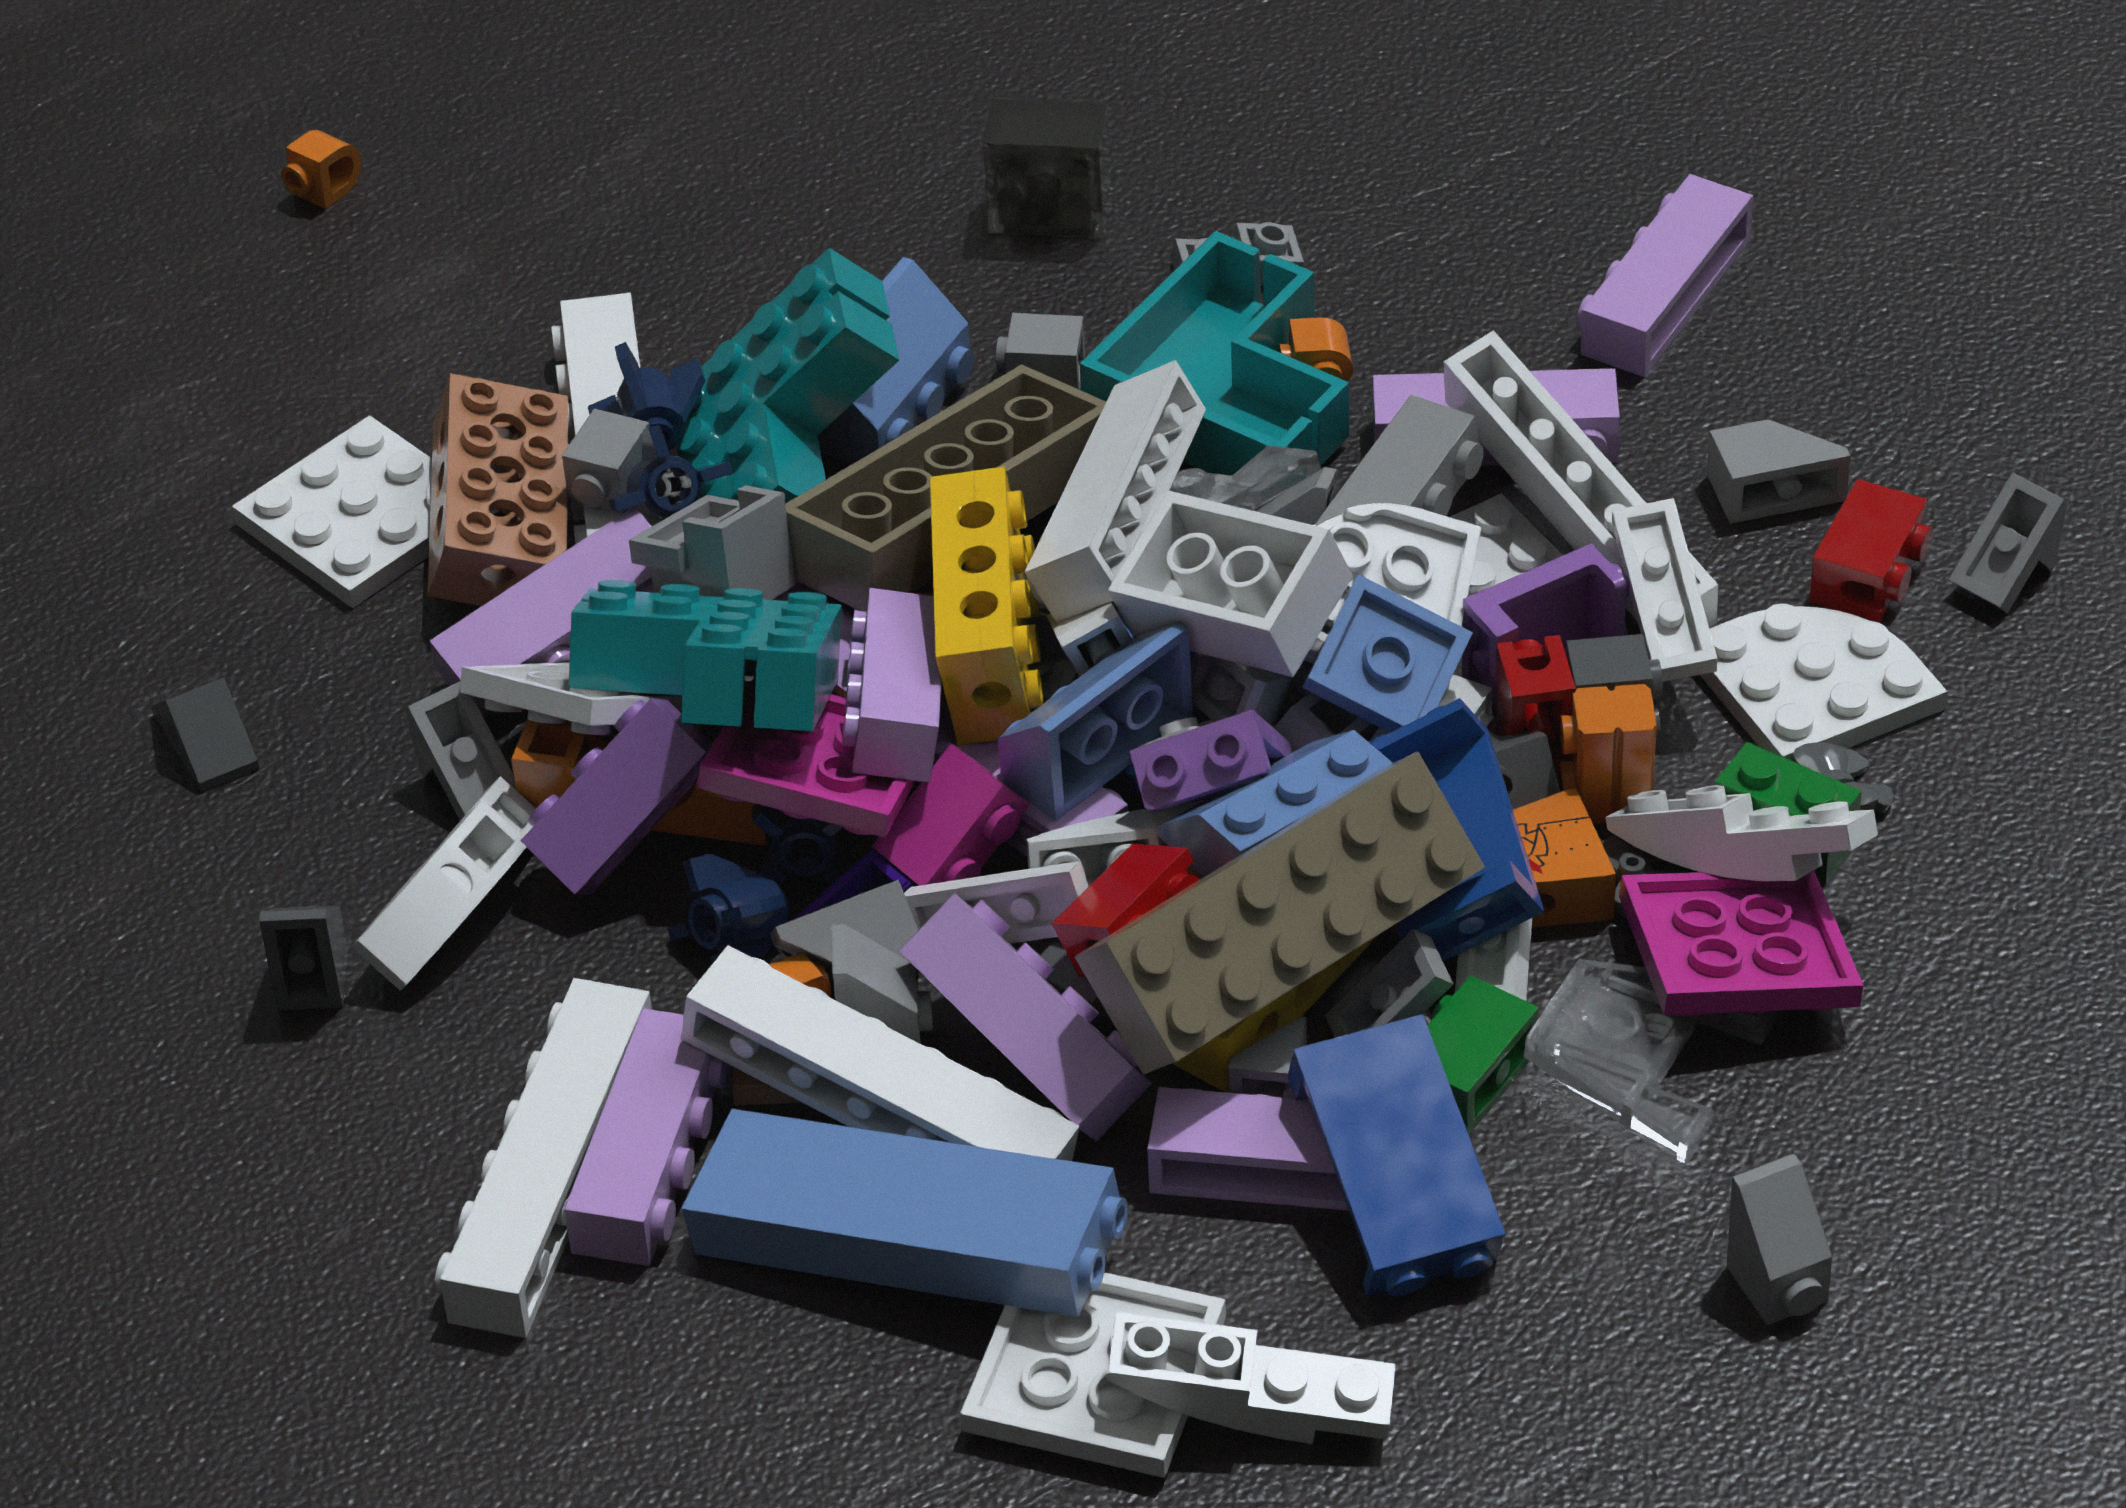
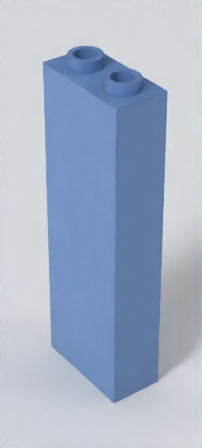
(905, 1212)

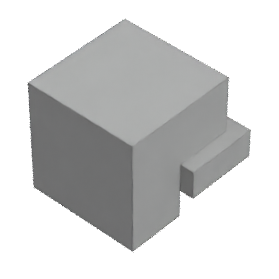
(722, 545)

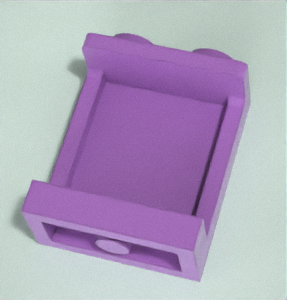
(1566, 597)
(1206, 760)

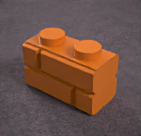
(1609, 747)

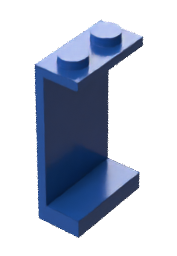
(1469, 776)
(1400, 1155)

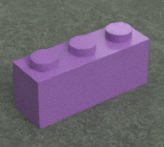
(617, 795)

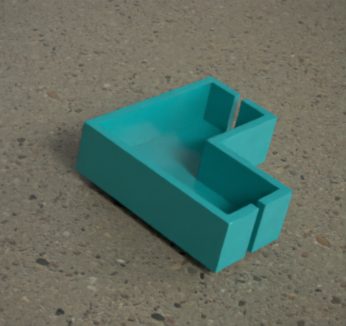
(1228, 348)
(790, 379)
(706, 647)

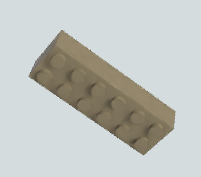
(875, 516)
(1279, 913)

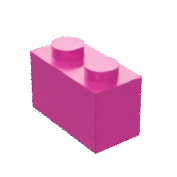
(952, 822)

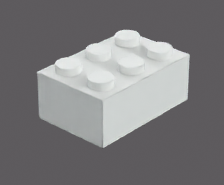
(1236, 578)

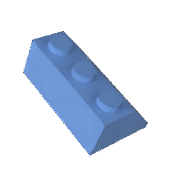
(931, 363)
(1090, 726)
(1259, 808)

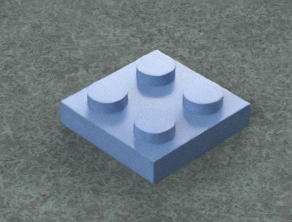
(1386, 657)

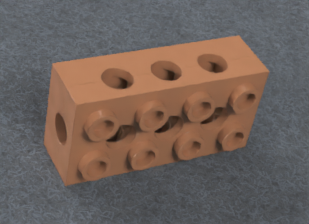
(524, 435)

